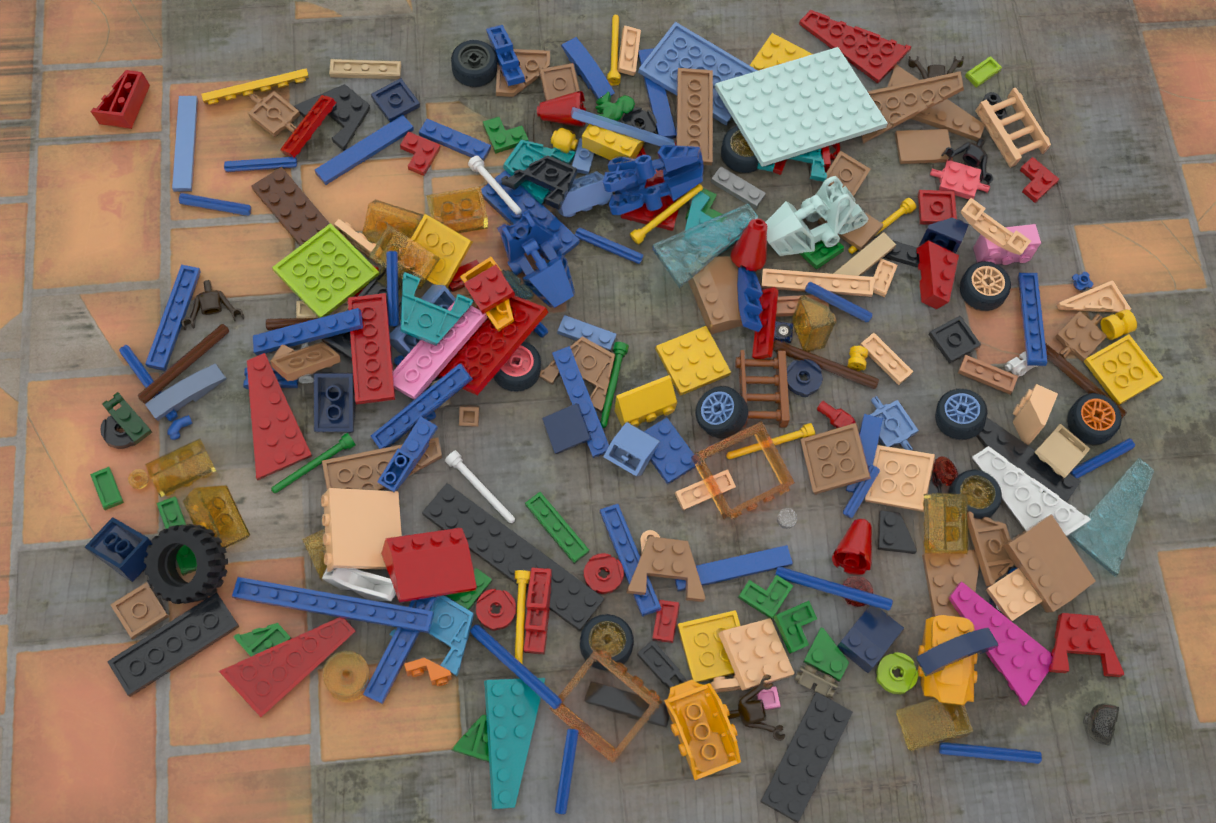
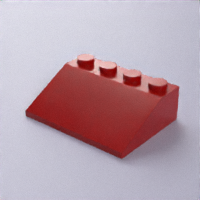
(429, 564)

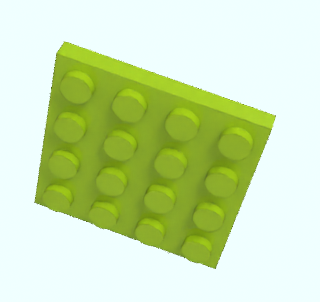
(325, 271)

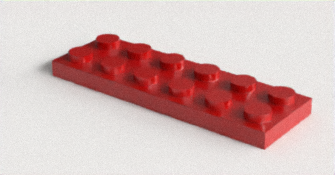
(372, 351)

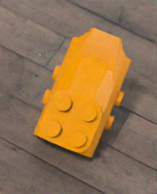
(956, 680)
(702, 728)

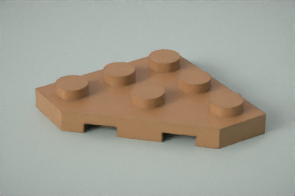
(530, 62)

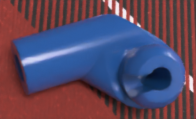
(176, 425)

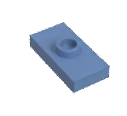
(583, 159)

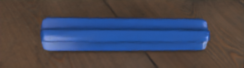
(860, 493)

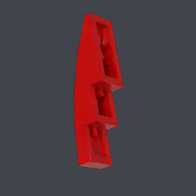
(537, 610)

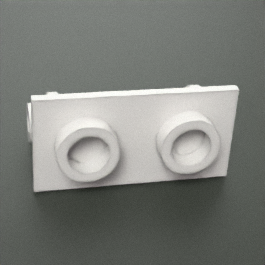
(1017, 366)

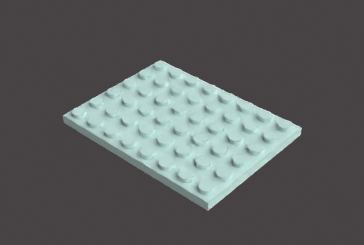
(800, 106)

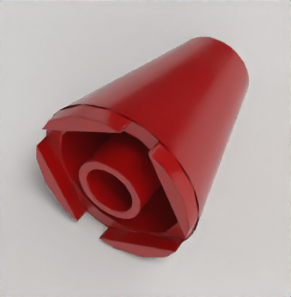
(560, 108)
(751, 246)
(855, 548)

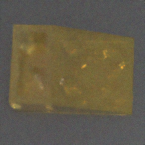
(933, 723)

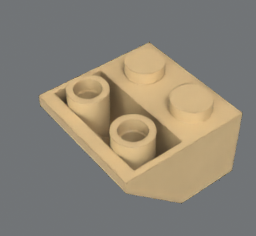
(1062, 450)

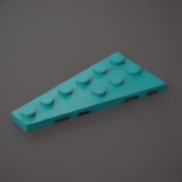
(510, 725)

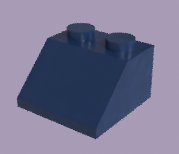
(946, 233)

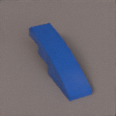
(505, 54)
(587, 68)
(748, 299)
(869, 436)

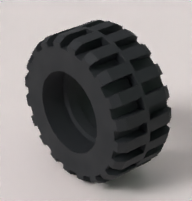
(162, 563)

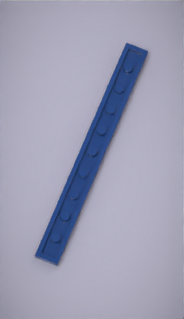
(333, 604)

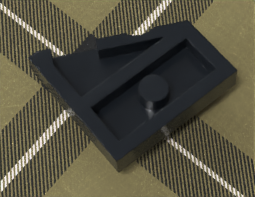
(894, 534)

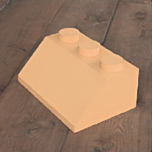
(1033, 412)

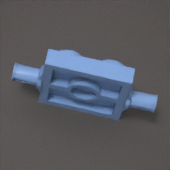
(896, 424)

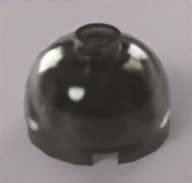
(1102, 722)

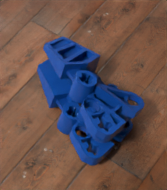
(681, 172)
(552, 279)

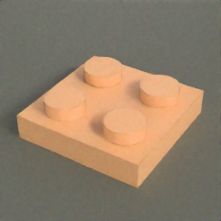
(1014, 595)

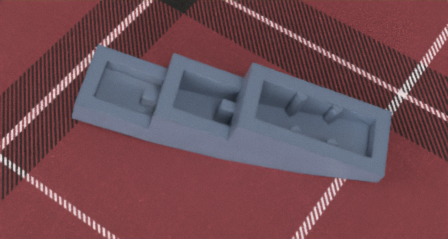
(185, 391)

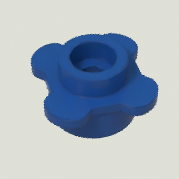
(1080, 285)

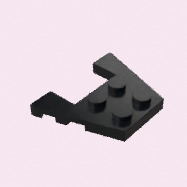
(347, 112)
(548, 174)

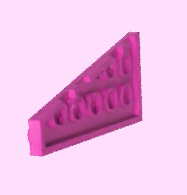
(1018, 655)

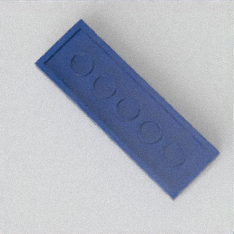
(527, 201)

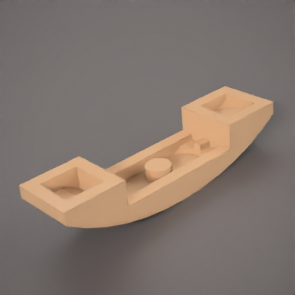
(992, 230)

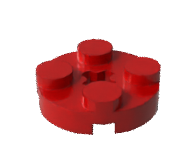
(609, 564)
(493, 620)

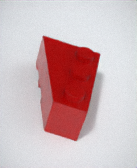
(123, 101)
(937, 274)

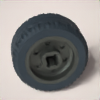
(474, 63)

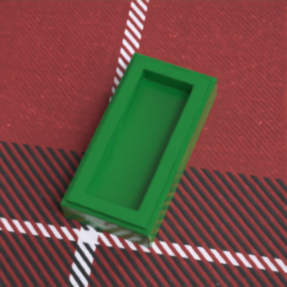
(107, 488)

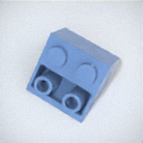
(631, 449)

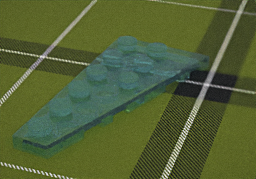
(696, 247)
(1115, 518)

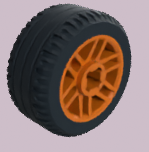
(1094, 419)

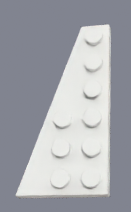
(1026, 496)

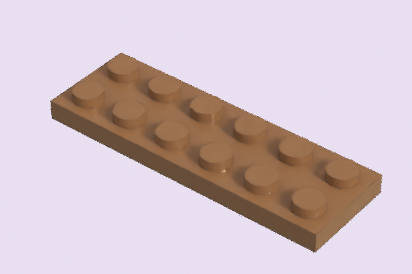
(695, 111)

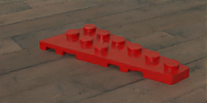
(276, 671)

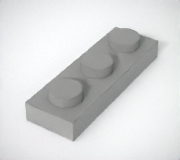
(738, 187)

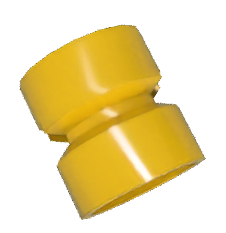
(1118, 324)

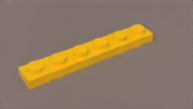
(247, 88)

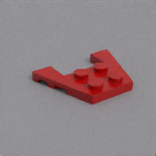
(1083, 636)

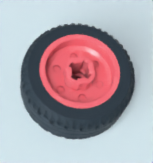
(520, 370)

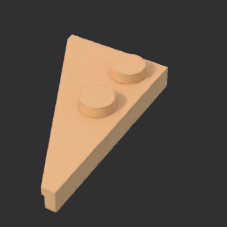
(1099, 299)

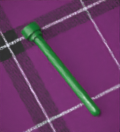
(620, 350)
(345, 442)

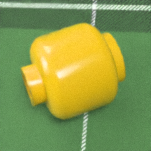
(564, 140)

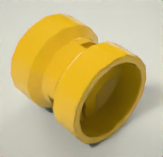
(857, 359)

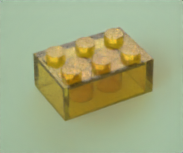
(459, 209)
(412, 256)

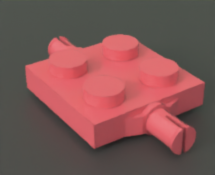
(960, 178)

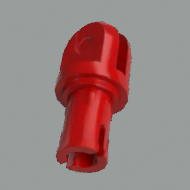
(838, 417)

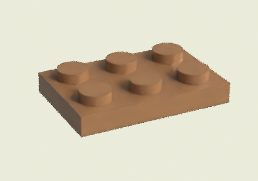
(305, 361)

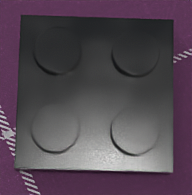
(954, 339)

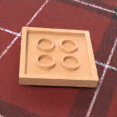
(902, 478)
(756, 652)

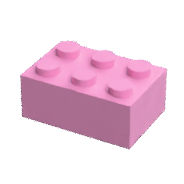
(988, 251)

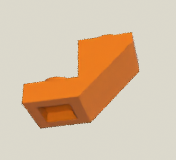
(438, 674)

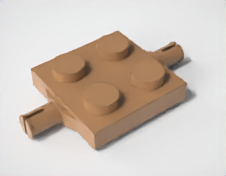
(273, 113)
(1080, 336)

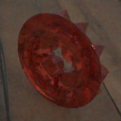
(945, 470)
(856, 582)

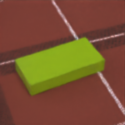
(983, 71)

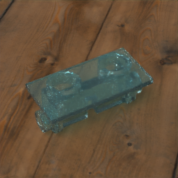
(520, 290)

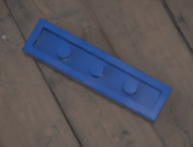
(454, 140)

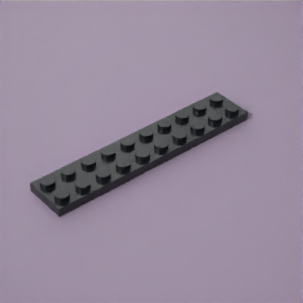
(510, 552)

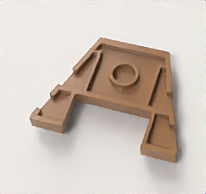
(594, 365)
(668, 560)

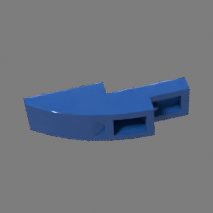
(408, 455)

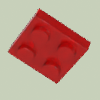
(936, 206)
(489, 289)

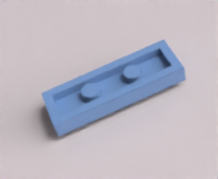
(576, 329)

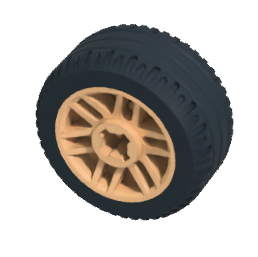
(985, 286)

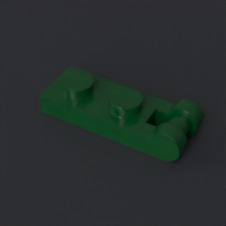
(127, 418)

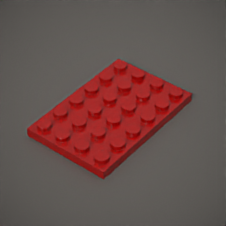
(490, 349)

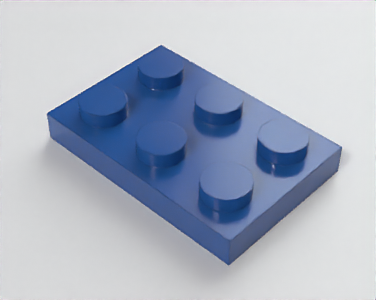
(672, 454)

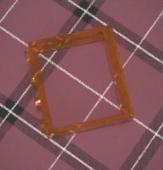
(772, 455)
(584, 729)

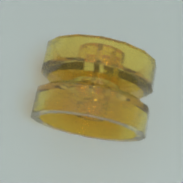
(351, 665)

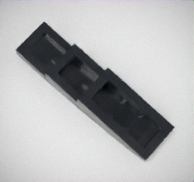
(624, 703)

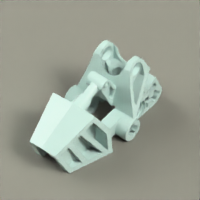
(835, 204)

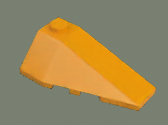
(501, 314)

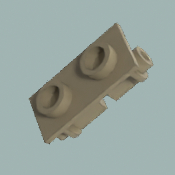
(824, 683)

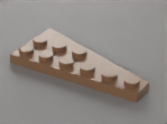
(912, 98)
(943, 115)
(365, 468)
(944, 574)

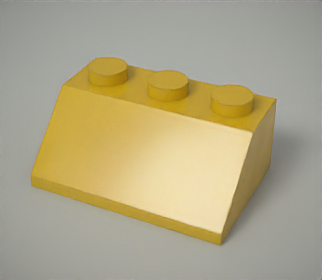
(609, 143)
(646, 402)

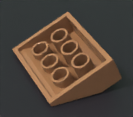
(717, 294)
(1049, 563)

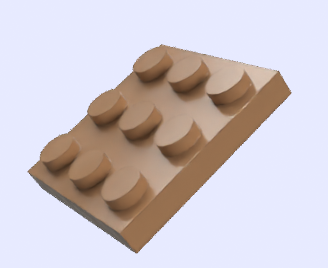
(835, 458)

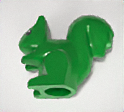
(614, 110)

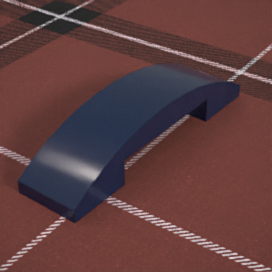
(956, 649)

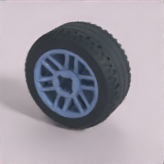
(721, 412)
(961, 414)

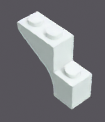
(363, 583)

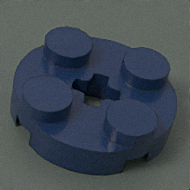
(813, 373)

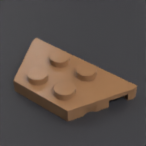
(988, 541)

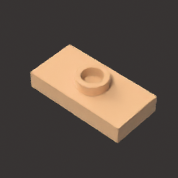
(883, 277)

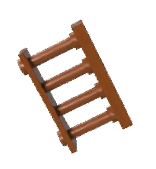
(779, 380)

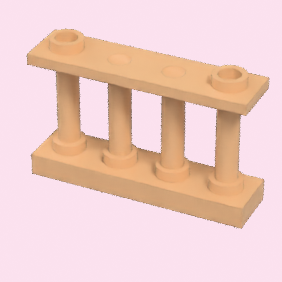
(1002, 138)

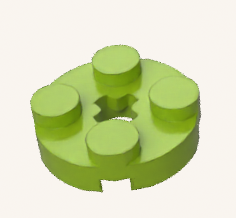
(907, 670)

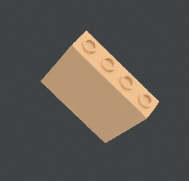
(358, 526)

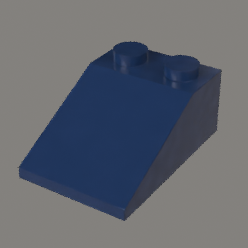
(334, 402)
(120, 548)
(870, 638)

